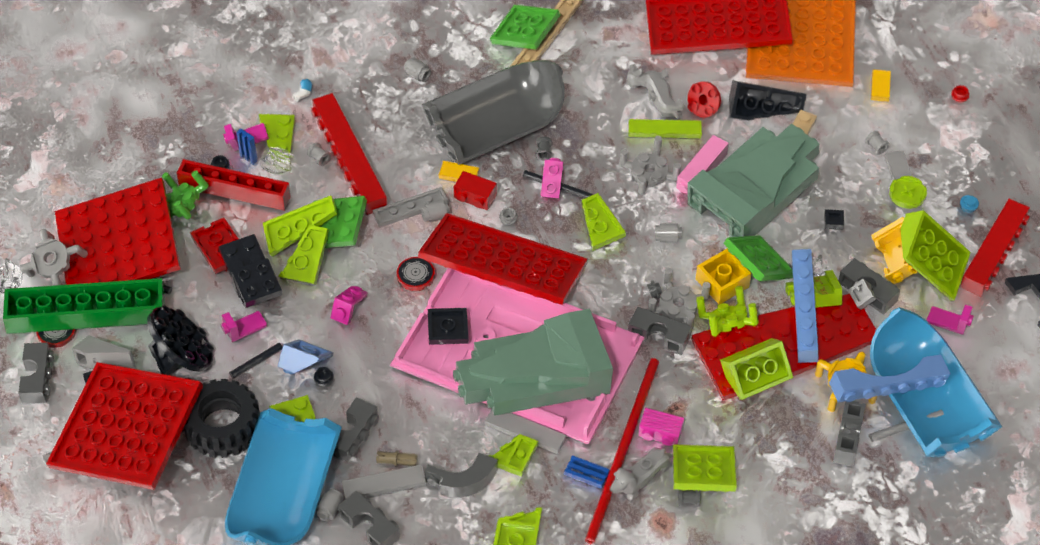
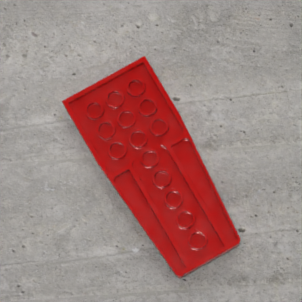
(839, 333)

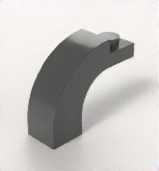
(465, 482)

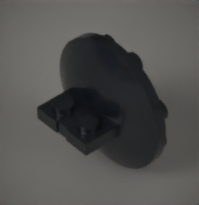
(177, 341)

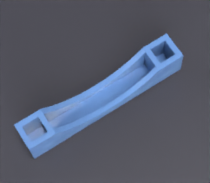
(804, 306)
(854, 385)

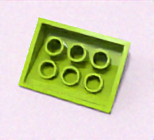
(933, 252)

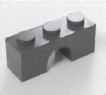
(885, 292)
(647, 322)
(36, 387)
(362, 416)
(849, 433)
(358, 509)

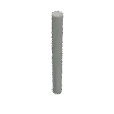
(898, 428)

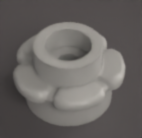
(508, 212)

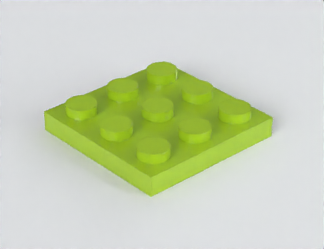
(704, 468)

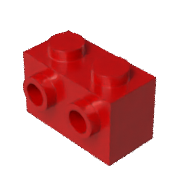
(475, 190)

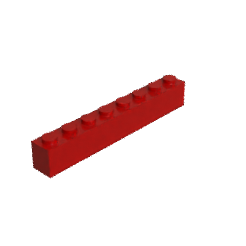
(348, 151)

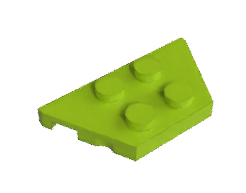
(518, 529)

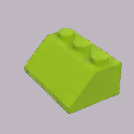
(757, 368)

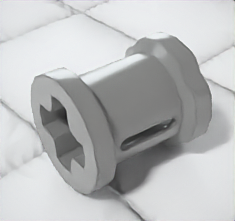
(875, 140)
(319, 154)

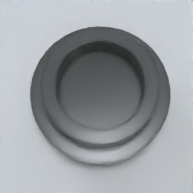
(654, 289)

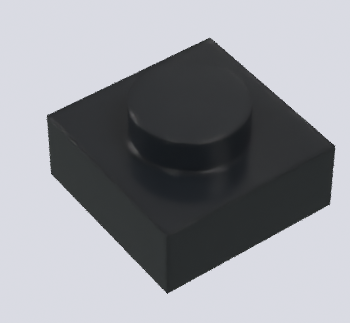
(834, 219)

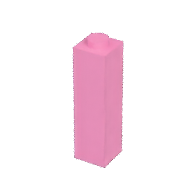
(706, 159)

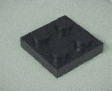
(447, 326)

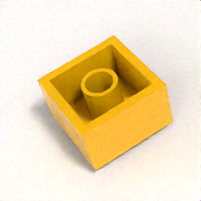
(724, 274)

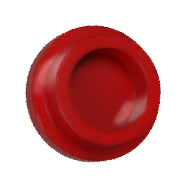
(960, 93)

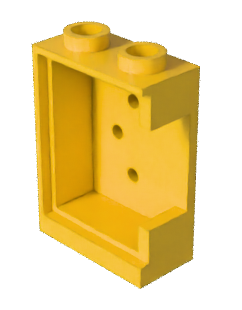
(890, 244)

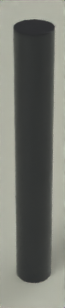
(256, 360)

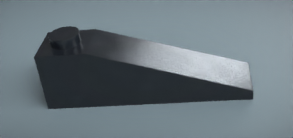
(756, 101)

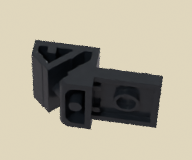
(250, 271)

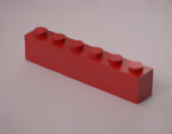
(237, 185)
(994, 248)

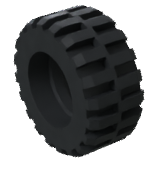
(228, 438)

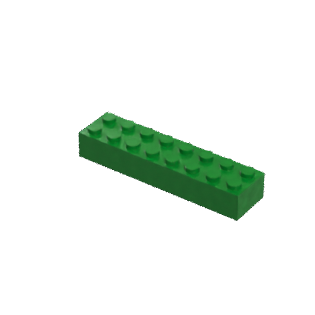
(81, 305)

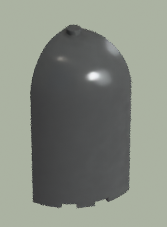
(497, 109)

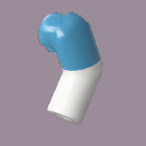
(305, 91)

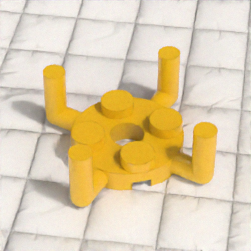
(837, 365)

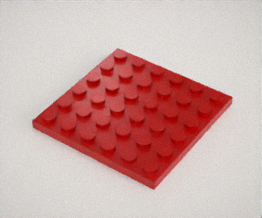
(124, 234)
(125, 425)

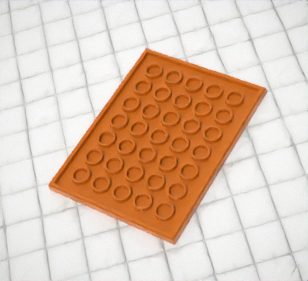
(820, 48)

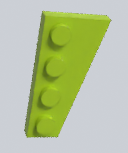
(291, 226)

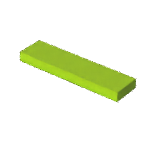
(664, 128)

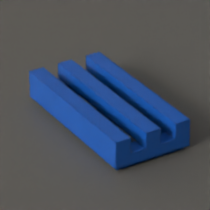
(247, 146)
(588, 469)

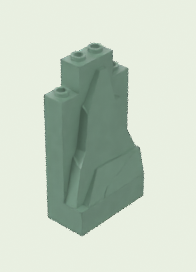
(757, 180)
(537, 368)

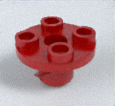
(704, 99)

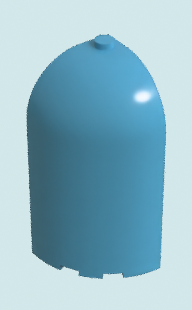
(898, 348)
(281, 479)

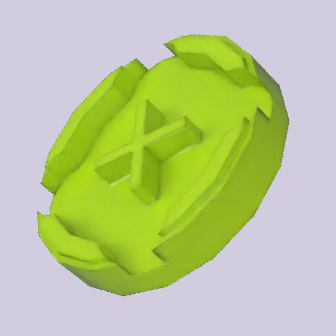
(907, 192)

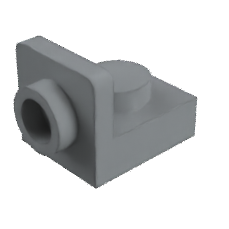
(862, 293)

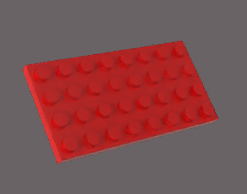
(716, 24)
(503, 258)

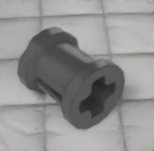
(543, 151)
(688, 497)

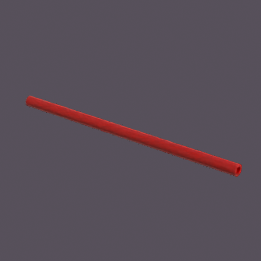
(622, 450)

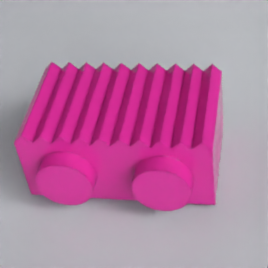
(661, 427)

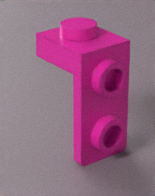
(258, 132)
(552, 178)
(345, 302)
(950, 320)
(243, 326)

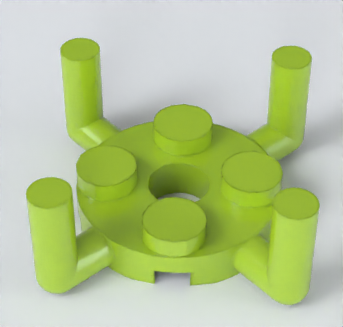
(728, 316)

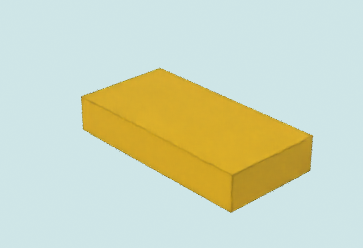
(880, 85)
(452, 171)

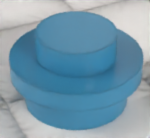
(969, 203)

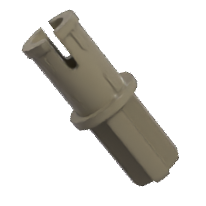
(396, 458)

